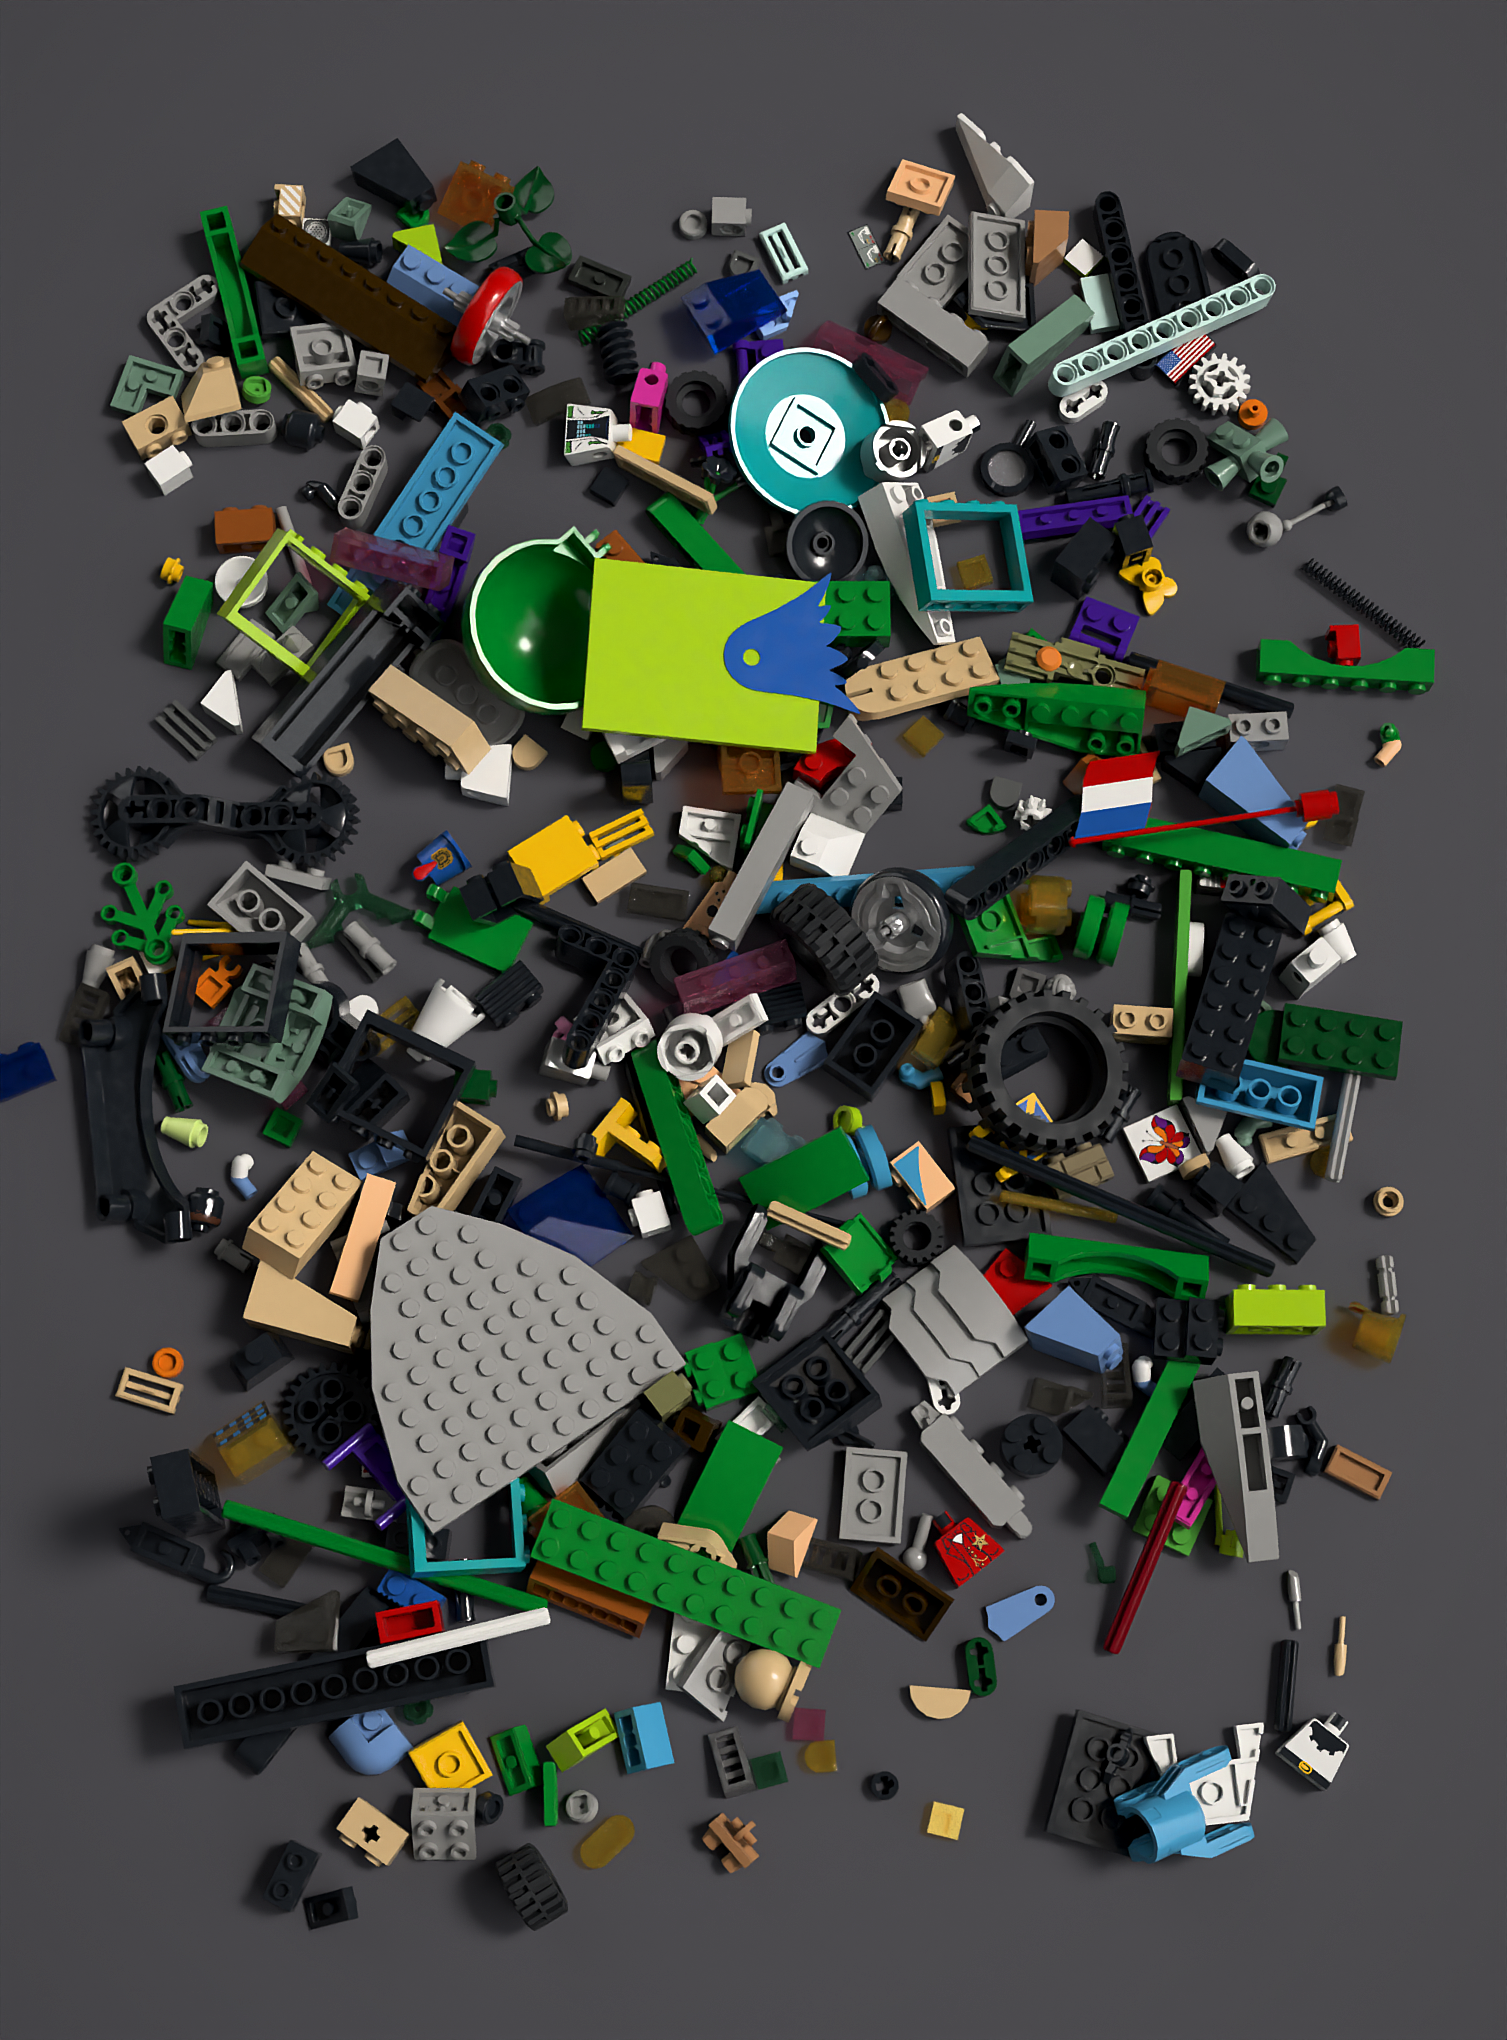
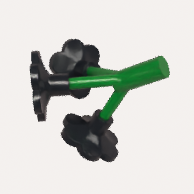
(714, 471)

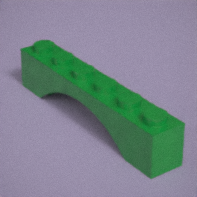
(234, 292)
(1285, 663)
(1058, 1257)

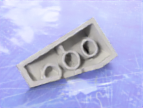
(1001, 180)

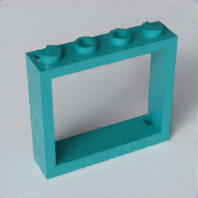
(934, 599)
(521, 1554)

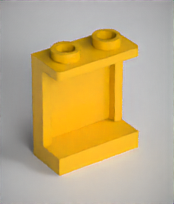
(556, 856)

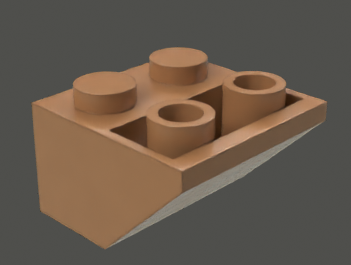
(1045, 243)

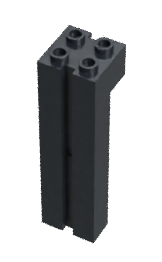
(342, 675)

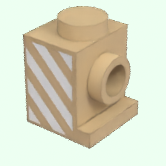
(290, 203)

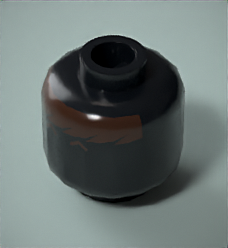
(205, 1209)

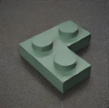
(141, 378)

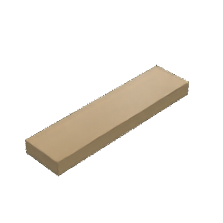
(665, 480)

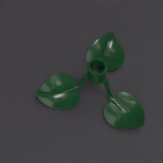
(532, 194)

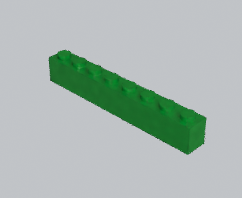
(1224, 854)

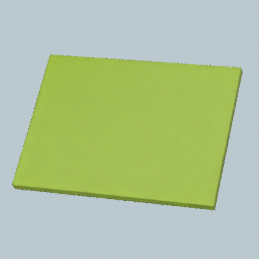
(661, 658)

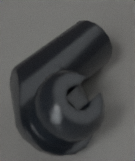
(322, 490)

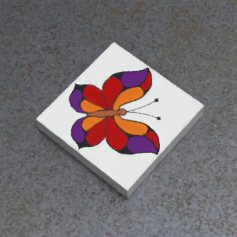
(1161, 1143)

